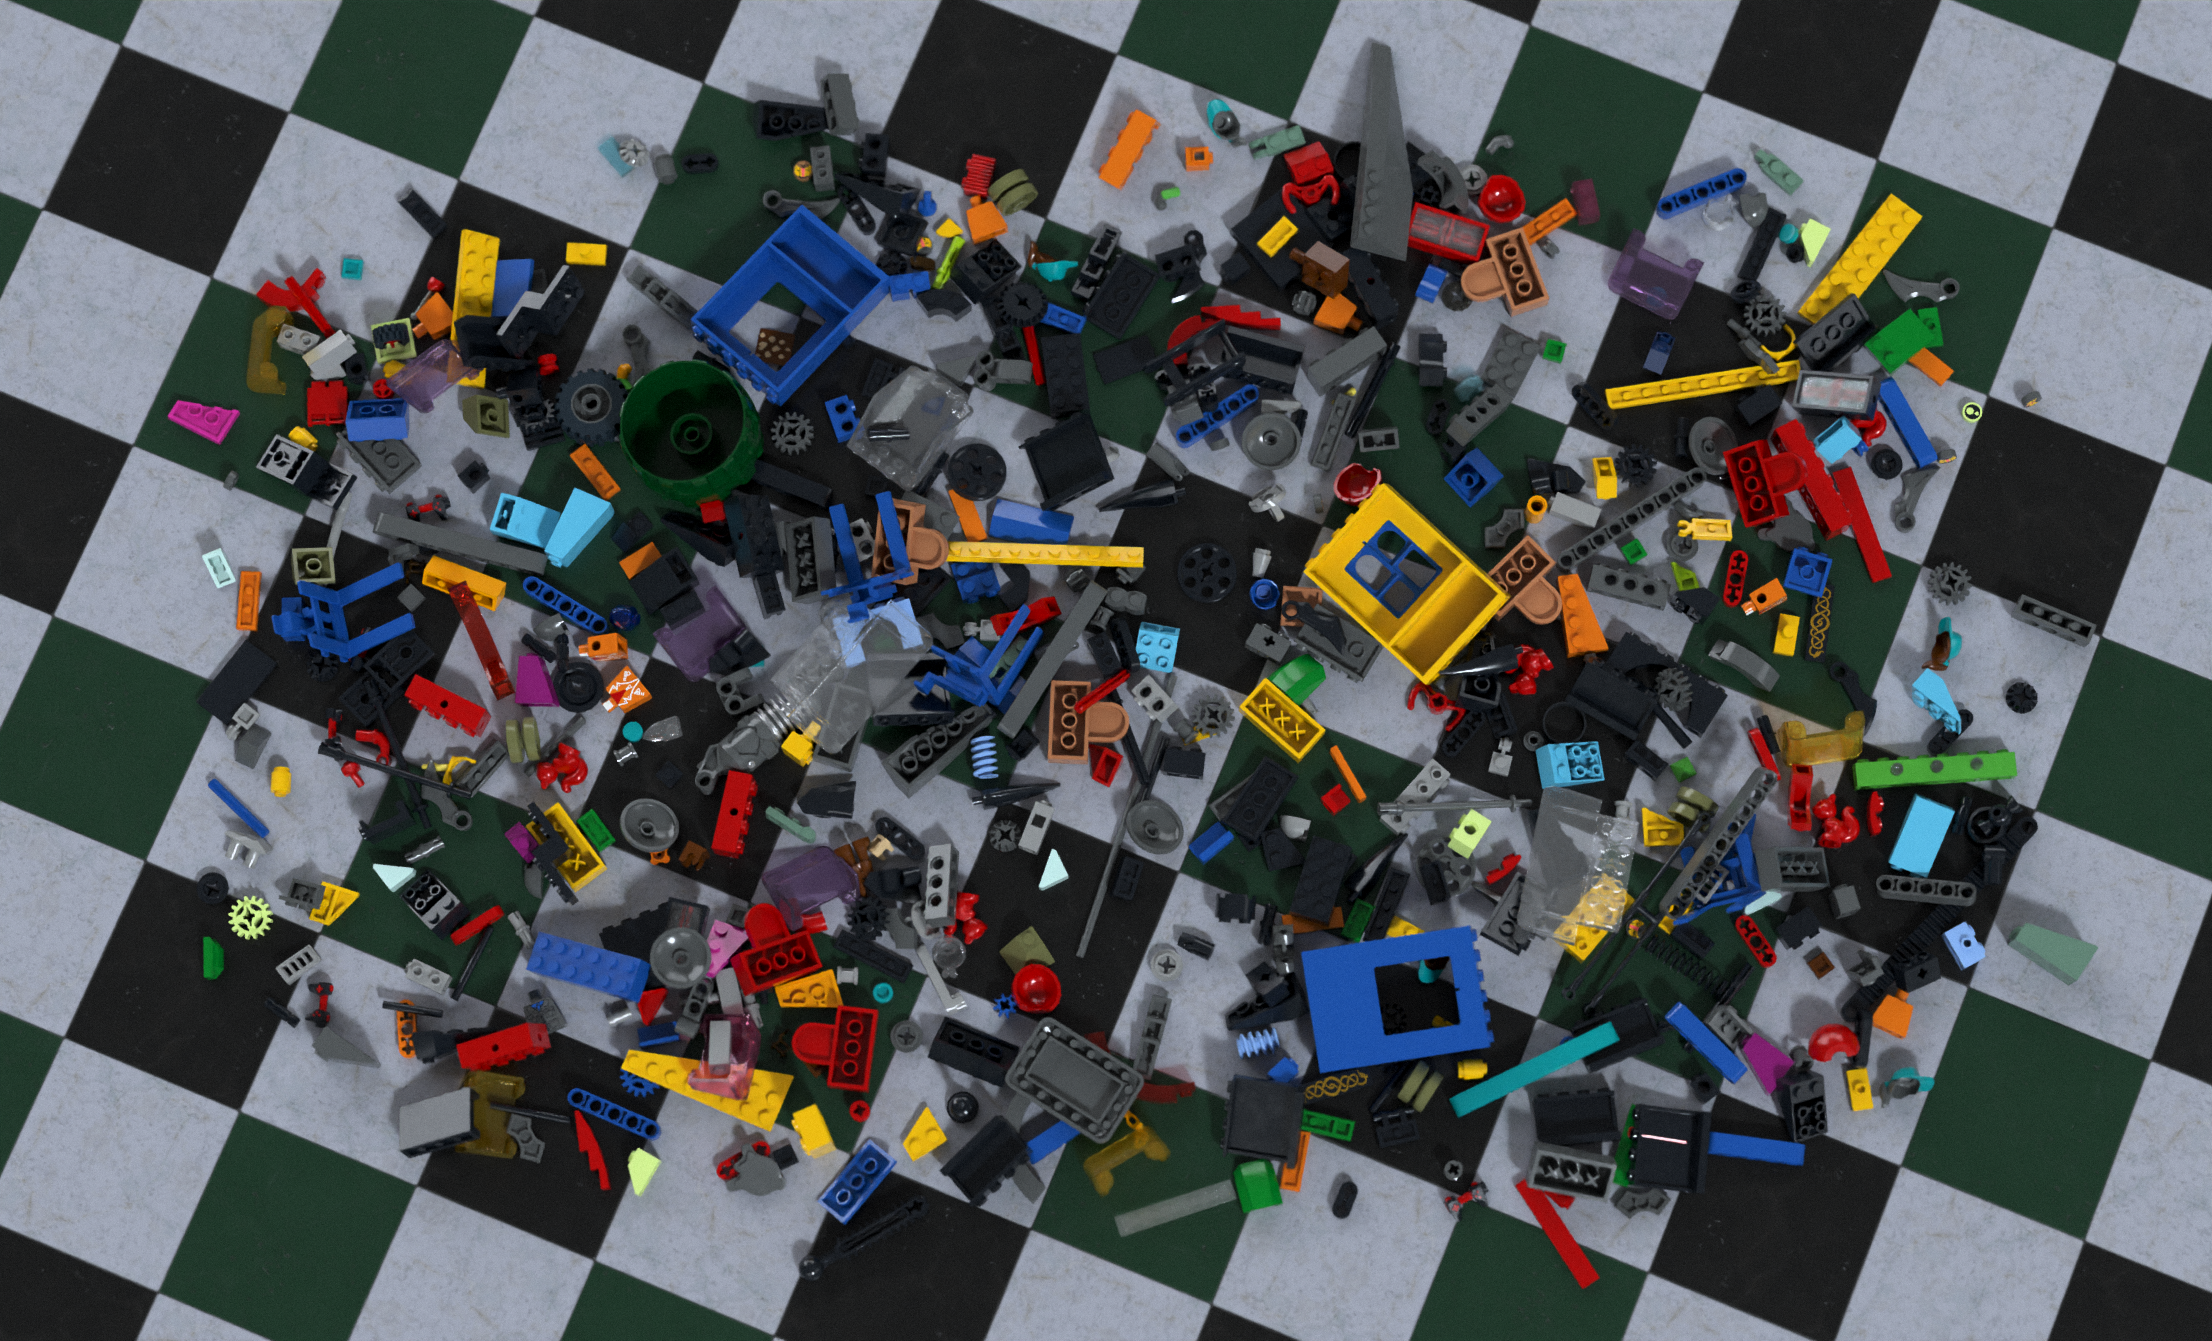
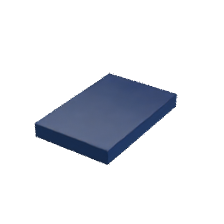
(511, 282)

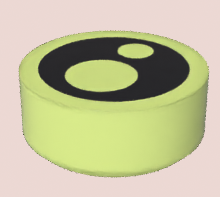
(1971, 412)

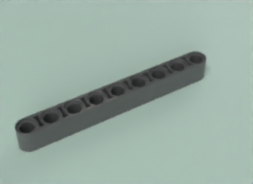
(1636, 512)
(460, 544)
(1052, 659)
(1709, 848)

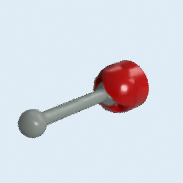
(434, 286)

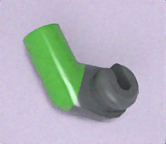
(1166, 194)

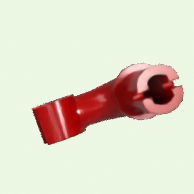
(377, 738)

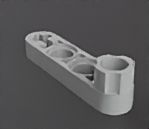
(951, 1003)

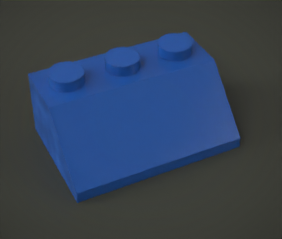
(377, 419)

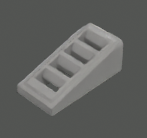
(1279, 406)
(1724, 872)
(297, 974)

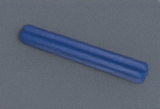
(238, 808)

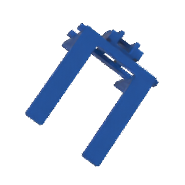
(878, 587)
(337, 640)
(983, 689)
(1742, 872)

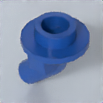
(927, 206)

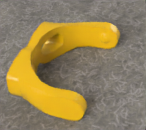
(1780, 355)
(454, 761)
(1137, 1125)

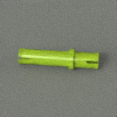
(944, 271)

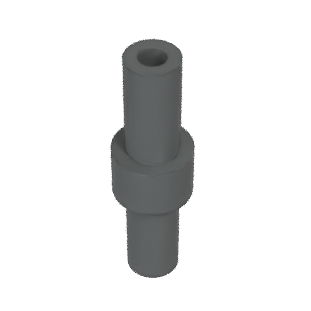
(1743, 333)

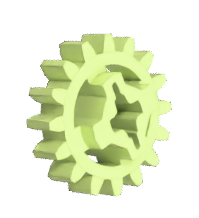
(249, 909)

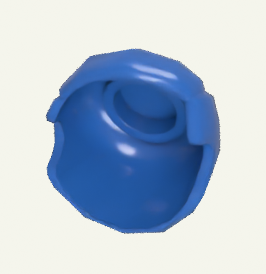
(1264, 594)

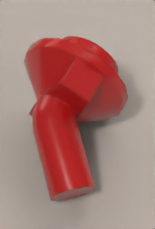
(351, 769)

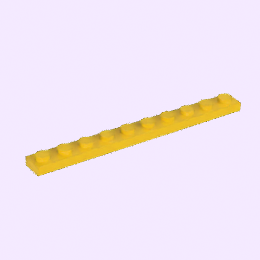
(1700, 385)
(1045, 554)

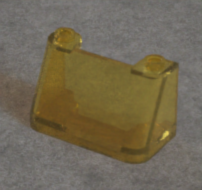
(262, 374)
(1822, 747)
(491, 1122)
(1099, 1164)

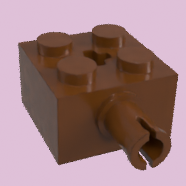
(1323, 268)

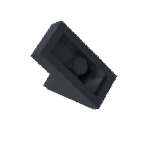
(632, 532)

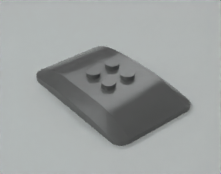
(1074, 1080)

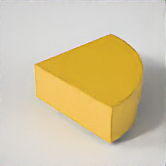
(949, 229)

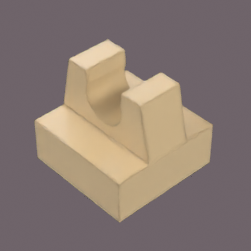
(878, 845)

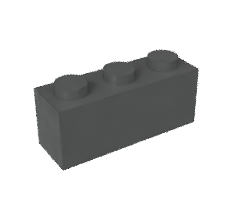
(839, 104)

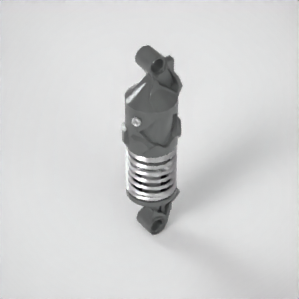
(748, 745)

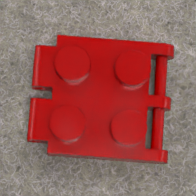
(327, 403)

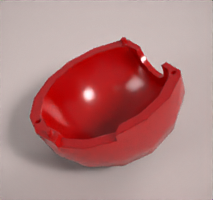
(1501, 199)
(1356, 483)
(1036, 989)
(1832, 1039)

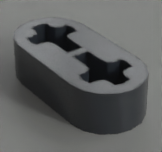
(698, 159)
(1433, 415)
(1340, 1198)

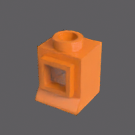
(1198, 158)

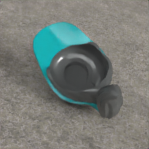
(1224, 123)
(1904, 1083)

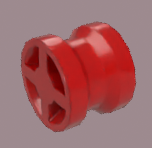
(548, 364)
(380, 388)
(863, 1111)

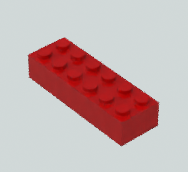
(1818, 491)

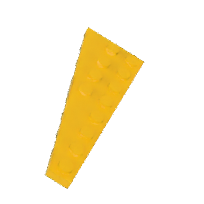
(671, 1072)

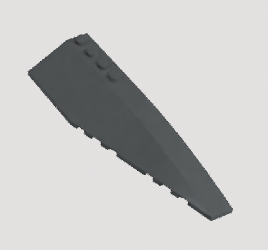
(1383, 175)

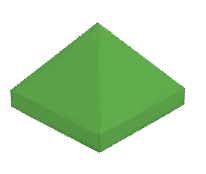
(1683, 769)

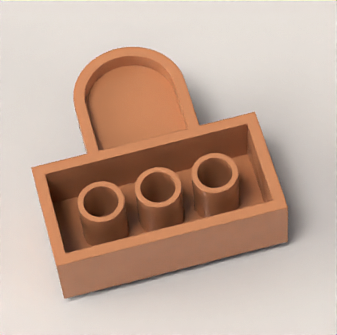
(1507, 273)
(924, 546)
(1522, 576)
(1073, 731)

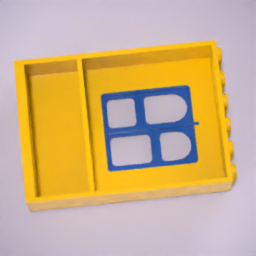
(1440, 615)

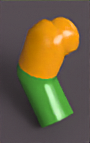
(622, 374)

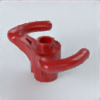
(1310, 194)
(1436, 703)

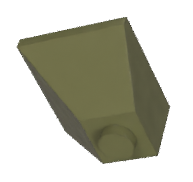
(487, 415)
(313, 565)
(1026, 950)

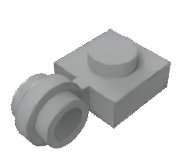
(986, 630)
(245, 718)
(1500, 762)

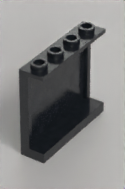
(1252, 228)
(1068, 460)
(911, 707)
(636, 938)
(1263, 1119)
(1667, 1163)

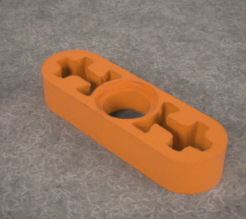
(403, 1044)

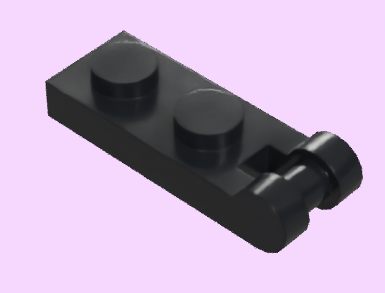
(422, 213)

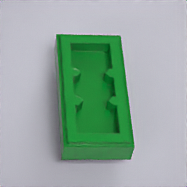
(1930, 319)
(596, 830)
(1357, 920)

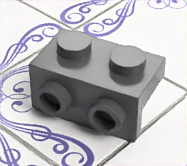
(305, 894)
(1867, 970)
(1728, 1025)

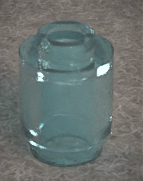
(1468, 387)

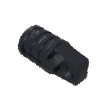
(1196, 945)

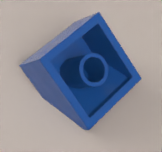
(1473, 477)

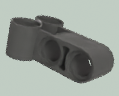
(1001, 371)
(690, 1020)

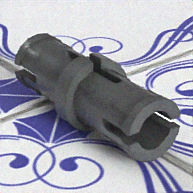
(424, 850)

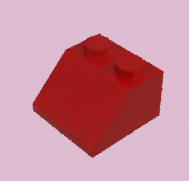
(1308, 164)

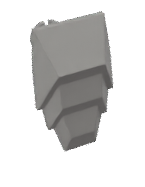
(255, 846)

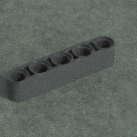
(1918, 884)

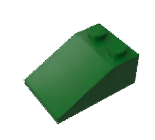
(1899, 342)

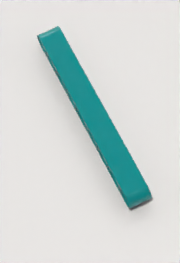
(1534, 1069)

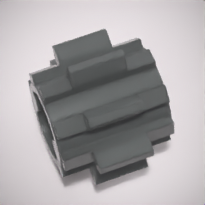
(1304, 302)
(1076, 580)

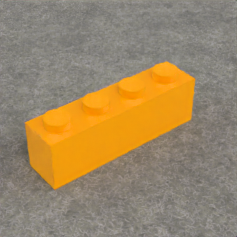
(445, 574)

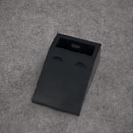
(984, 271)
(664, 581)
(435, 904)
(1803, 1104)

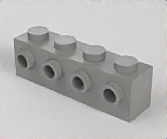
(1420, 790)

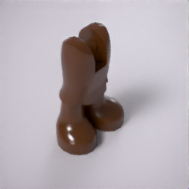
(865, 864)

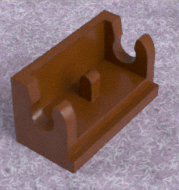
(693, 853)

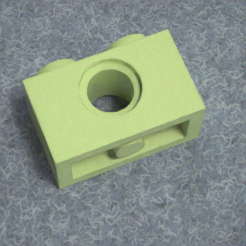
(1474, 824)

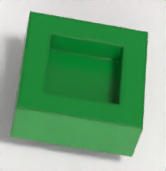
(1554, 351)
(1633, 552)

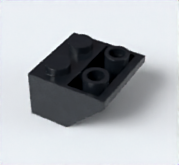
(1695, 603)

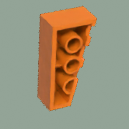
(1128, 149)
(1578, 620)

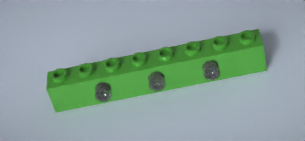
(1934, 770)

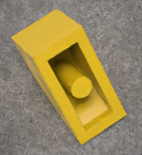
(1604, 478)

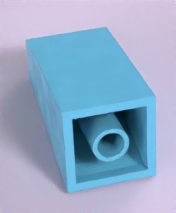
(577, 527)
(1920, 836)

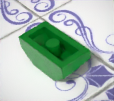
(212, 958)

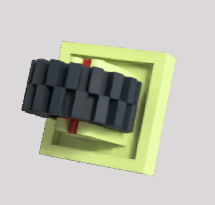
(393, 340)

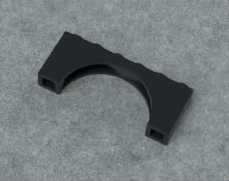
(1706, 698)

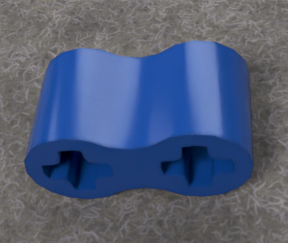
(1431, 283)

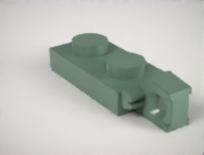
(1778, 172)

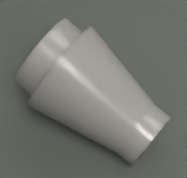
(1260, 562)

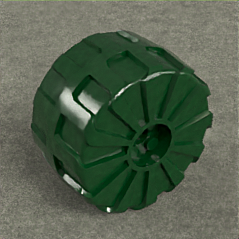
(686, 401)

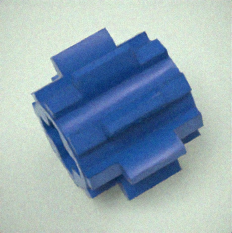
(1007, 1011)

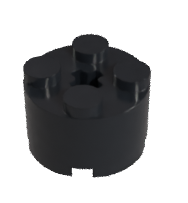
(1235, 907)

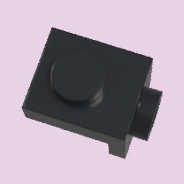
(1022, 745)

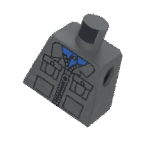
(544, 1012)

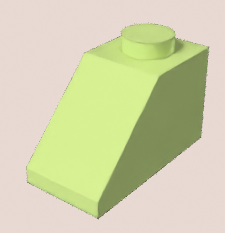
(1811, 239)
(642, 1168)

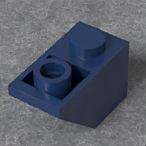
(1659, 352)

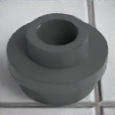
(1528, 745)

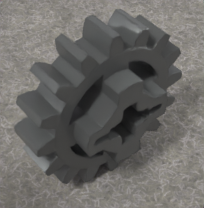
(1769, 320)
(786, 438)
(1947, 575)
(1673, 689)
(1220, 710)

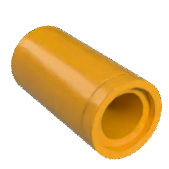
(1535, 516)

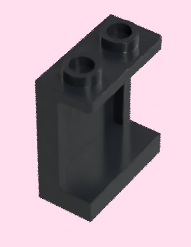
(389, 827)

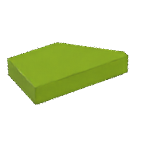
(1684, 578)

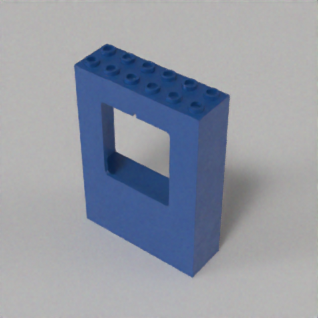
(817, 270)
(1348, 1007)

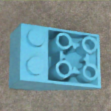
(524, 521)
(1932, 694)
(1569, 764)

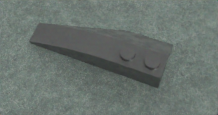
(930, 752)

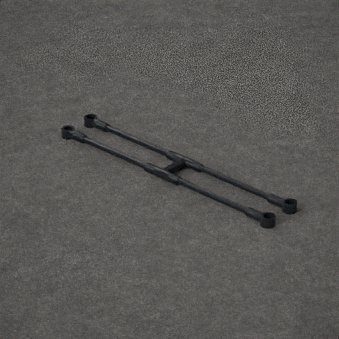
(1635, 907)

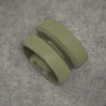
(1012, 192)
(523, 740)
(1689, 804)
(1421, 1086)

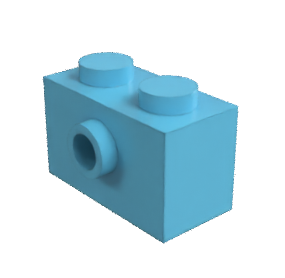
(1837, 439)

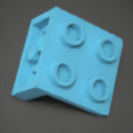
(1157, 646)

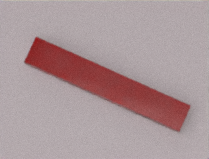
(1862, 525)
(1558, 1234)

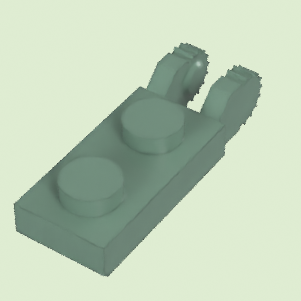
(1278, 142)
(1009, 658)
(790, 825)

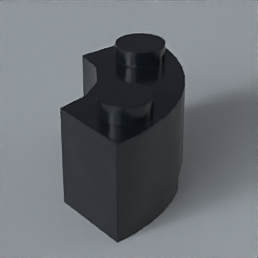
(944, 303)
(1431, 359)

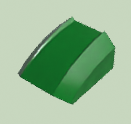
(1298, 677)
(1257, 1185)

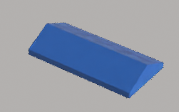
(1029, 524)
(977, 654)
(857, 1181)

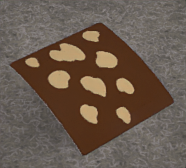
(774, 346)

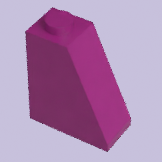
(534, 683)
(522, 841)
(1765, 1061)

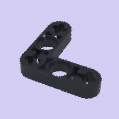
(1193, 372)

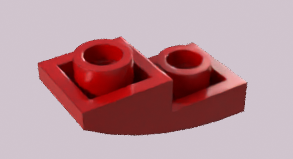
(1874, 807)
(1509, 863)

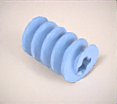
(983, 757)
(1257, 1043)

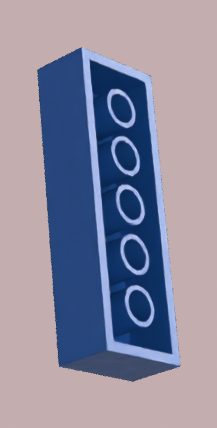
(589, 967)

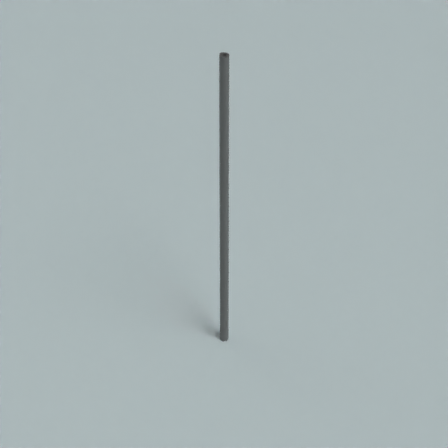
(1122, 830)

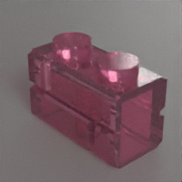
(1585, 201)

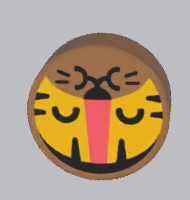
(803, 171)

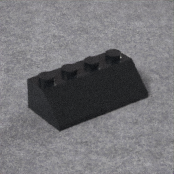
(973, 1052)

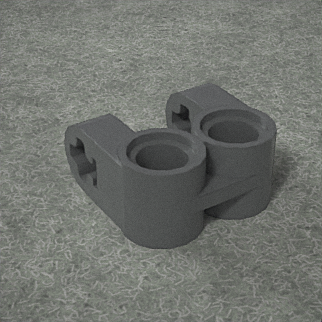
(736, 679)
(1284, 948)

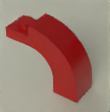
(275, 296)
(1185, 331)
(1040, 613)
(1799, 797)

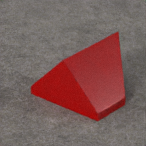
(1104, 764)
(650, 1004)

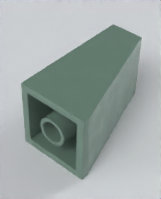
(2052, 951)

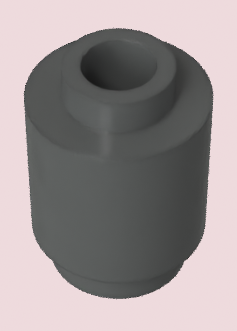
(665, 169)

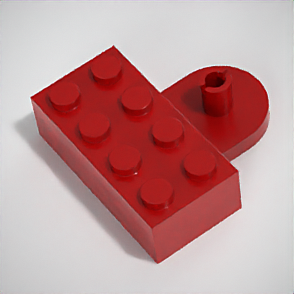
(1763, 480)
(775, 953)
(842, 1047)

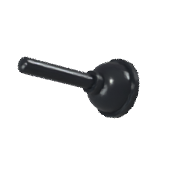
(962, 1107)

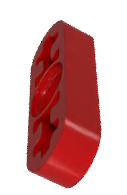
(1738, 593)
(1762, 751)
(477, 925)
(1760, 956)
(733, 1173)

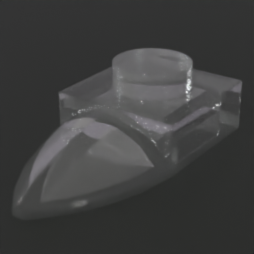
(664, 730)

